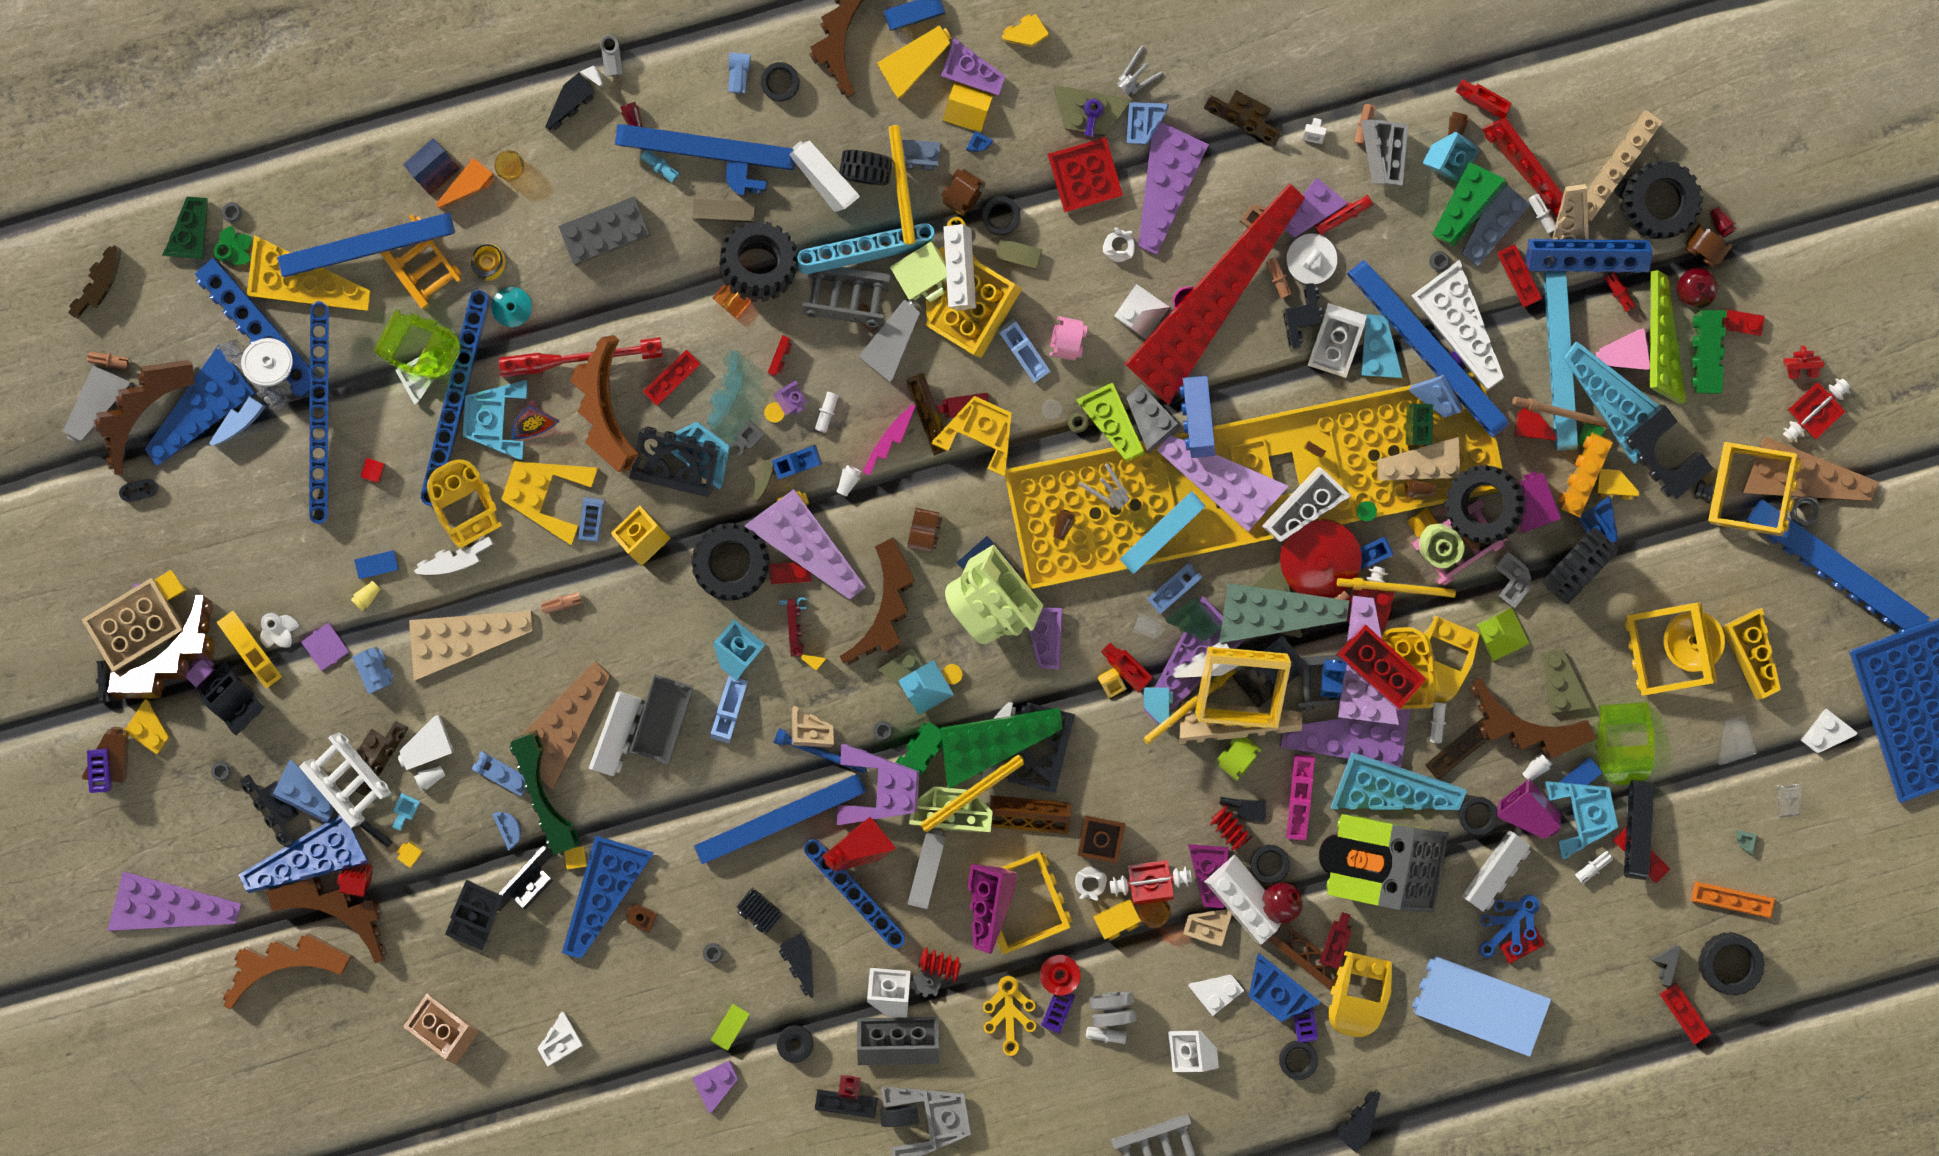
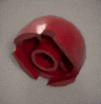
(1697, 288)
(1282, 903)

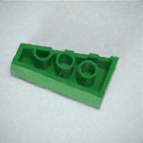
(1469, 200)
(1708, 351)
(923, 748)

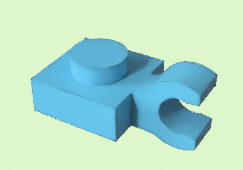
(405, 808)

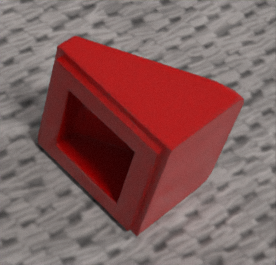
(373, 470)

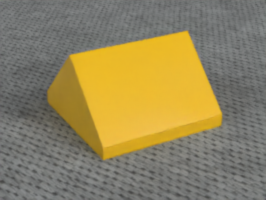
(967, 107)

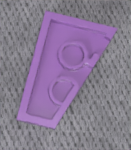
(971, 70)

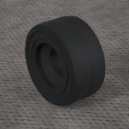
(800, 1054)

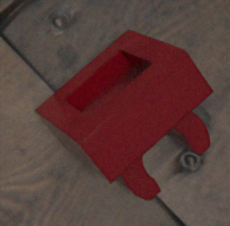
(849, 1087)

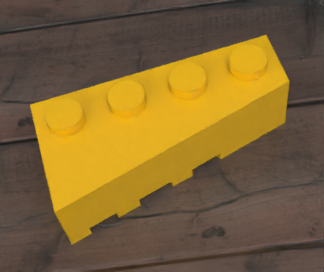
(1752, 650)

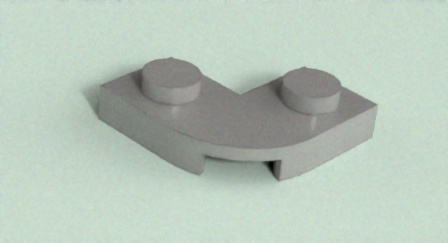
(1519, 579)

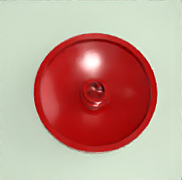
(1319, 556)

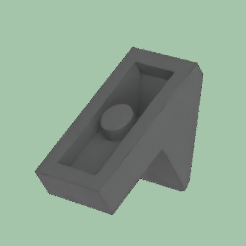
(1669, 958)

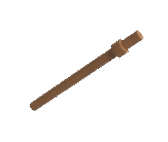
(1533, 405)

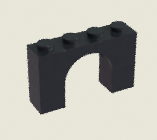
(1642, 440)

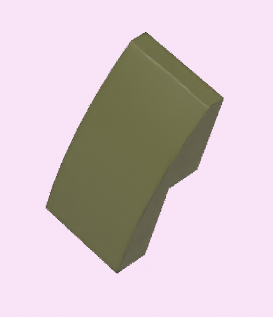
(1018, 253)
(761, 485)

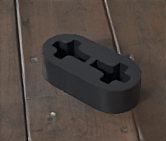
(139, 495)

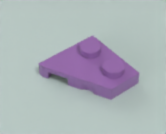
(715, 1084)

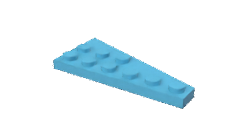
(1389, 787)

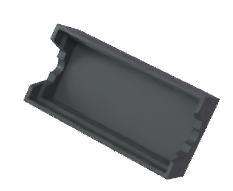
(604, 231)
(662, 719)

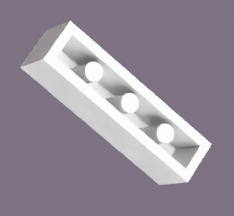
(959, 267)

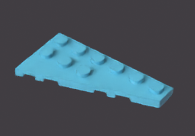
(1612, 395)

